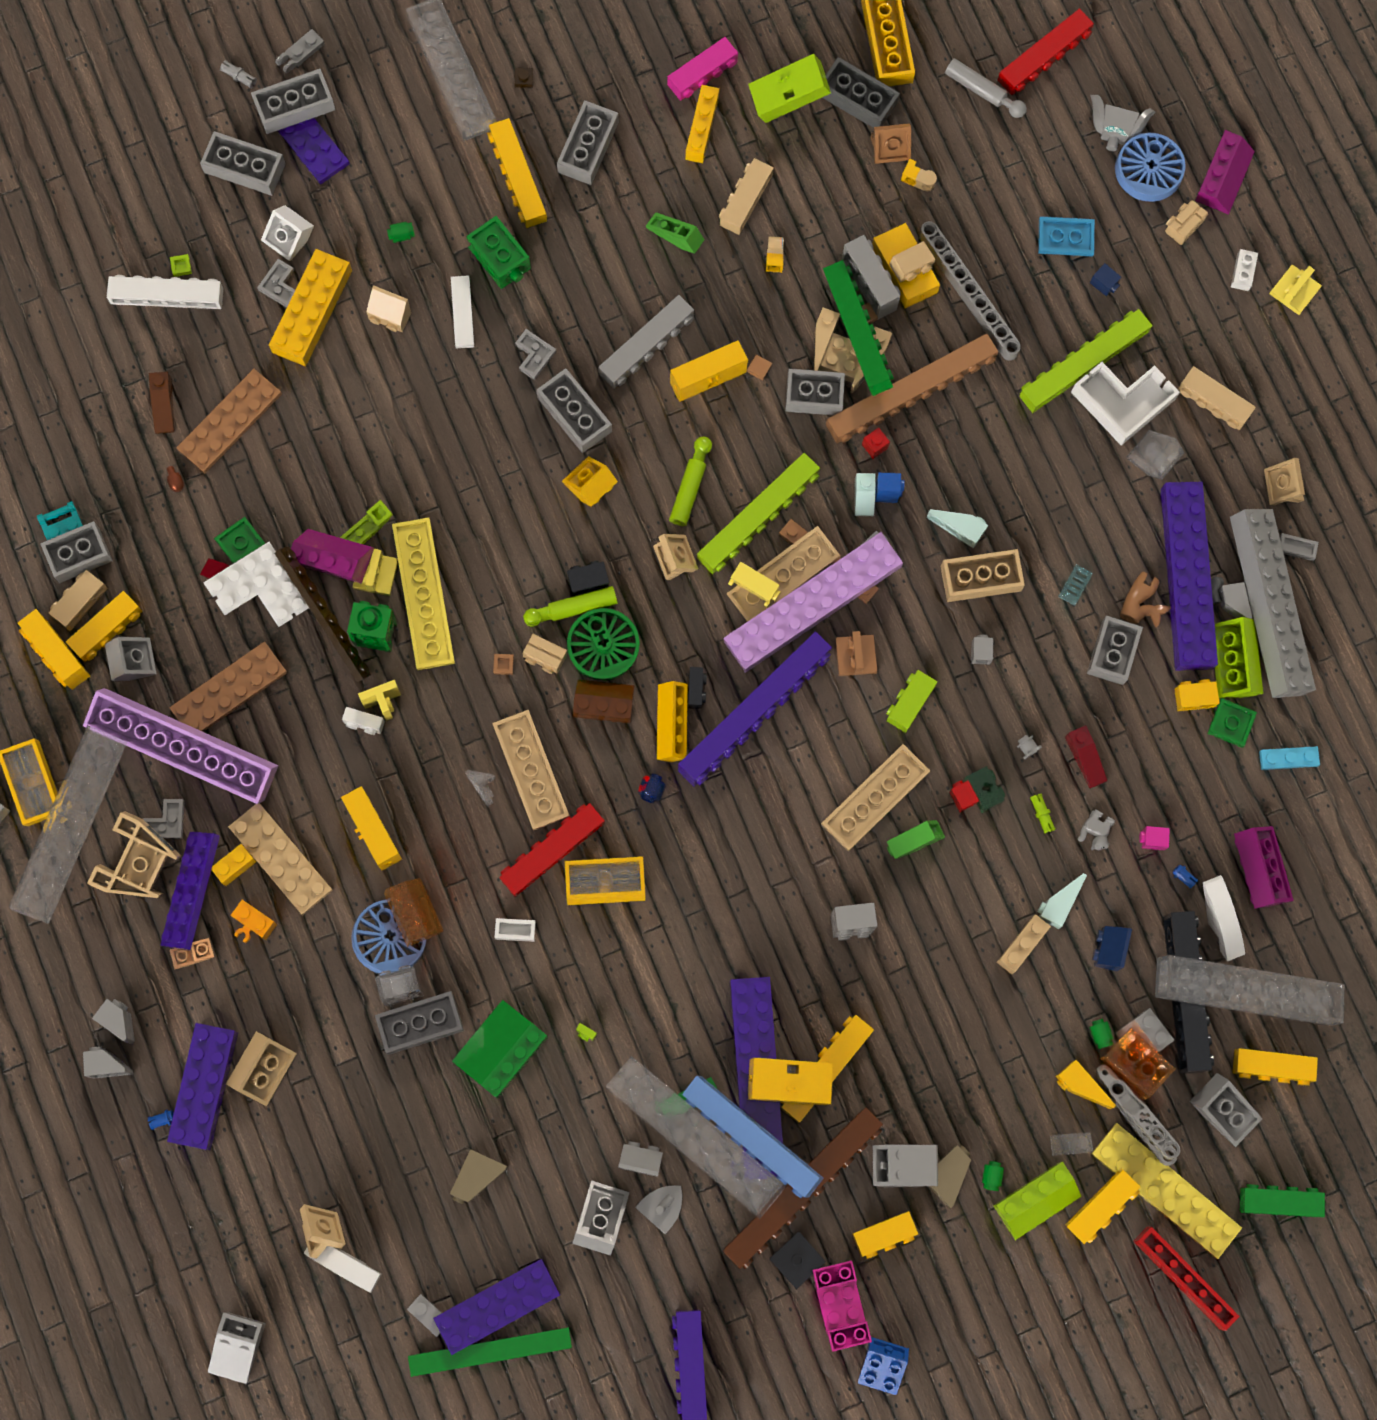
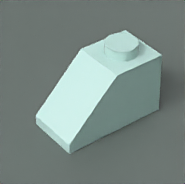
(864, 494)

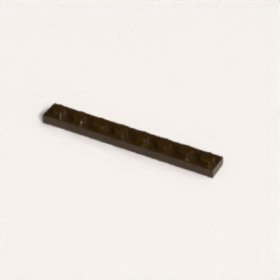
(322, 613)

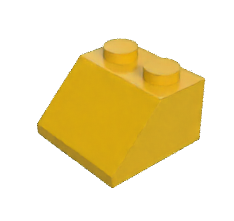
(590, 481)

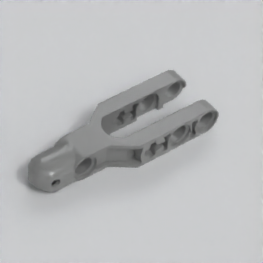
(1135, 1111)

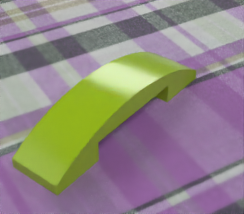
(369, 524)

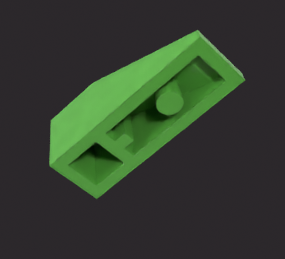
(676, 232)

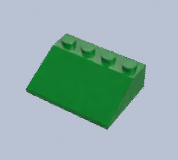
(500, 1049)

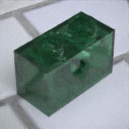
(990, 798)

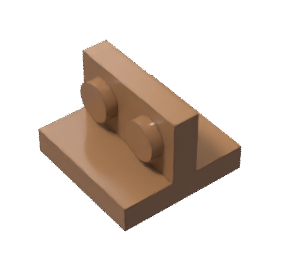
(891, 143)
(856, 654)

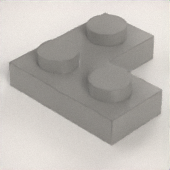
(274, 283)
(539, 353)
(172, 822)

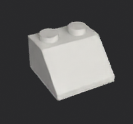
(286, 232)

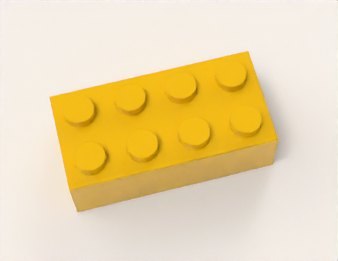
(56, 653)

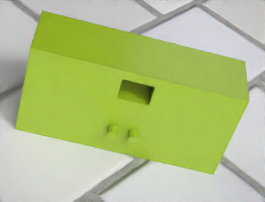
(789, 88)

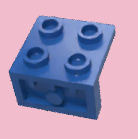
(884, 1366)

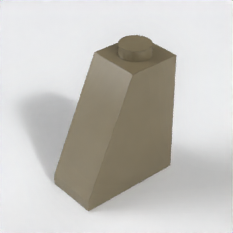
(951, 1174)
(475, 1176)

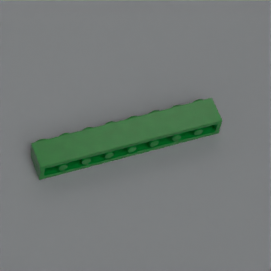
(858, 328)

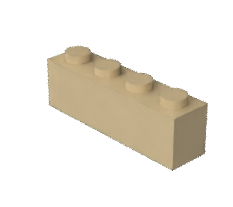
(746, 196)
(1216, 398)

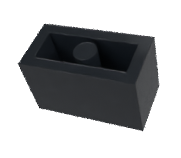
(588, 578)

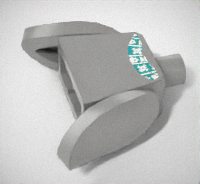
(1117, 124)

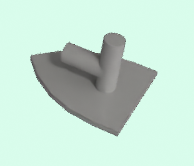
(662, 1206)

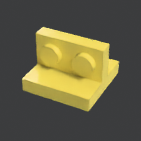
(1296, 288)
(379, 574)
(381, 695)

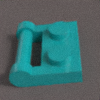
(62, 526)

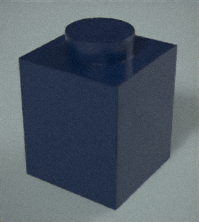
(1106, 280)

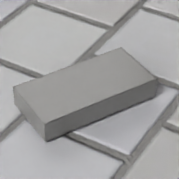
(1299, 547)

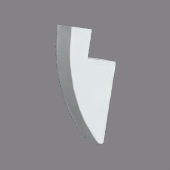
(1223, 918)
(348, 1267)

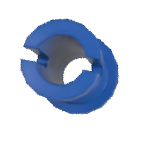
(1187, 878)
(161, 1119)

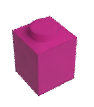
(1154, 838)

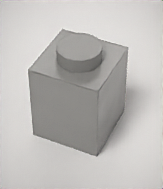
(982, 650)

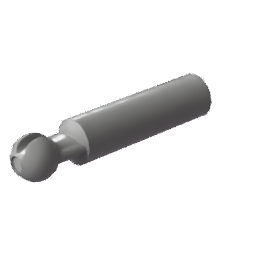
(984, 88)

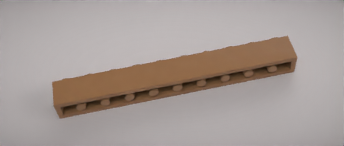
(912, 388)

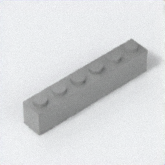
(646, 341)

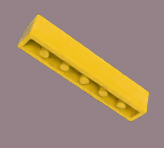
(517, 173)
(840, 1052)

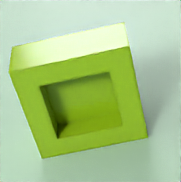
(180, 265)
(585, 1033)

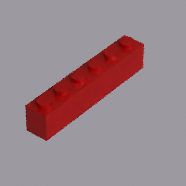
(1045, 52)
(552, 849)
(1186, 1278)

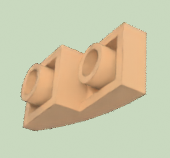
(199, 952)

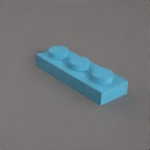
(1289, 758)

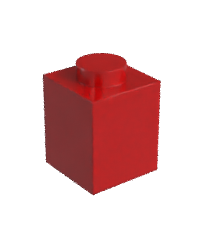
(875, 443)
(963, 795)

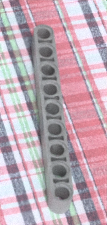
(970, 299)

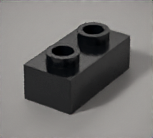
(696, 682)

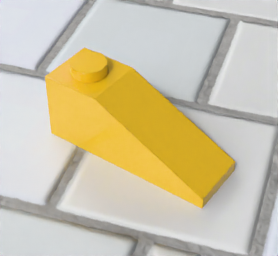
(1080, 1083)

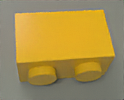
(1196, 695)
(233, 865)

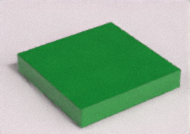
(239, 540)
(1232, 722)

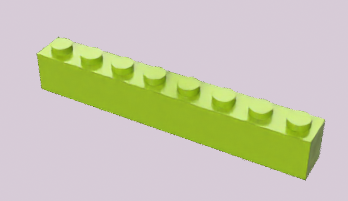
(1079, 364)
(758, 513)

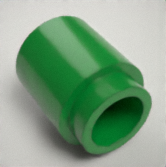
(400, 232)
(1101, 1033)
(992, 1176)

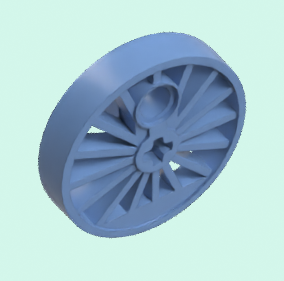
(1159, 169)
(381, 932)

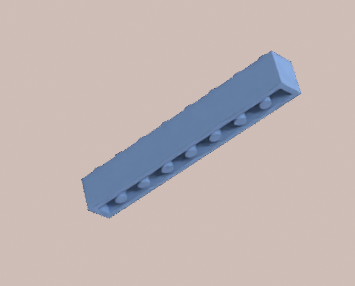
(753, 1137)

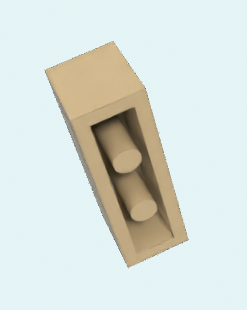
(77, 600)
(1023, 944)

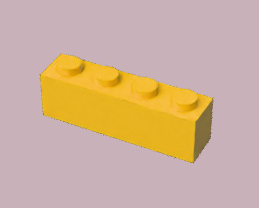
(702, 124)
(104, 626)
(672, 721)
(1275, 1065)
(1103, 1206)

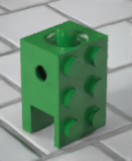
(499, 252)
(371, 626)

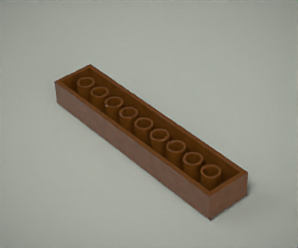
(827, 1162)

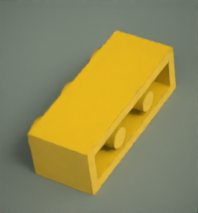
(885, 1235)

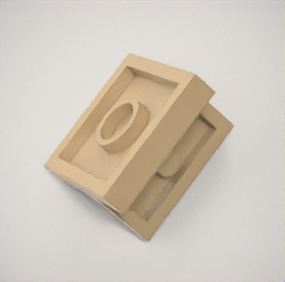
(1284, 482)
(674, 555)
(321, 1229)

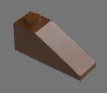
(161, 402)

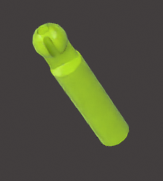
(690, 483)
(571, 606)

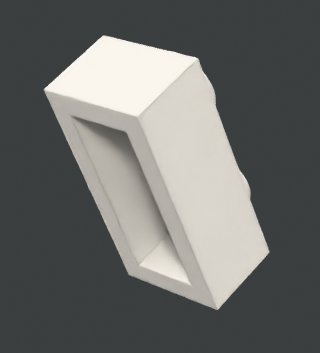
(1244, 270)
(355, 718)
(515, 930)

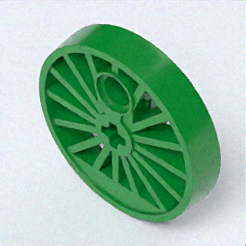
(612, 645)

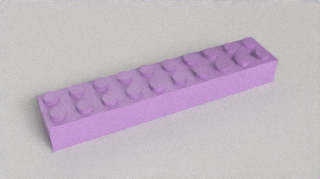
(813, 602)
(181, 746)

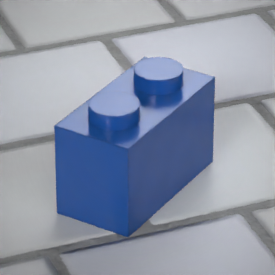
(888, 487)

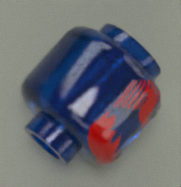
(651, 788)

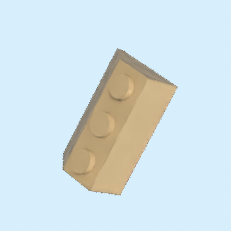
(261, 1068)

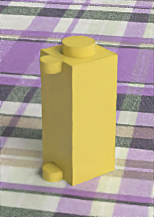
(755, 583)

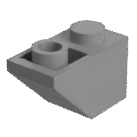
(1235, 600)

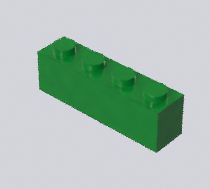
(1282, 1202)

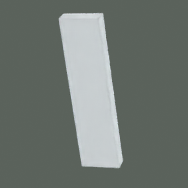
(462, 312)

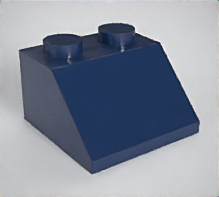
(1112, 947)

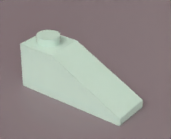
(963, 526)
(1058, 906)

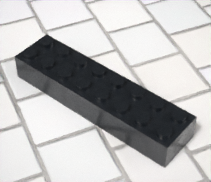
(1189, 1018)

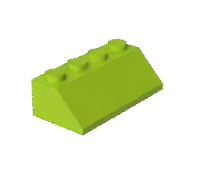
(1238, 659)
(1038, 1200)

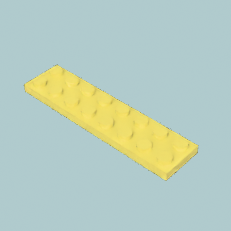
(423, 594)
(1168, 1191)

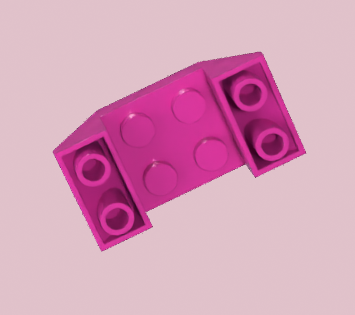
(841, 1306)

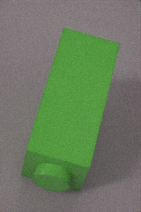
(915, 839)

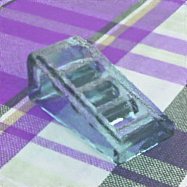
(1072, 599)

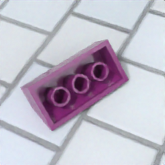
(1225, 172)
(332, 555)
(1263, 867)

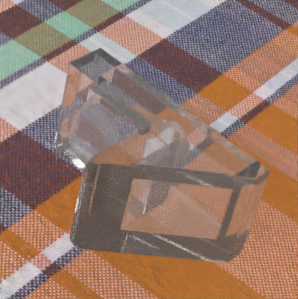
(479, 780)
(1071, 1143)

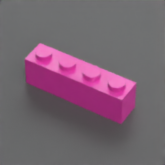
(702, 69)

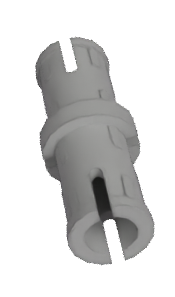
(238, 74)

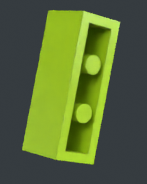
(910, 700)

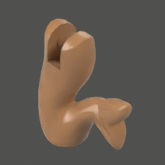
(1138, 593)

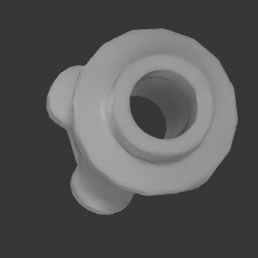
(1028, 746)

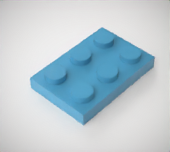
(1066, 236)

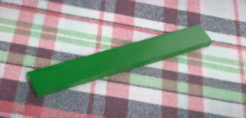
(490, 1352)

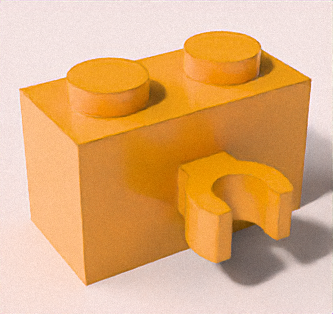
(253, 921)

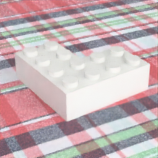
(1121, 408)
(259, 575)

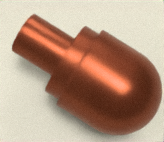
(174, 480)

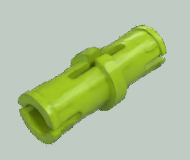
(1042, 813)

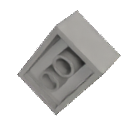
(1226, 1109)
(600, 1218)

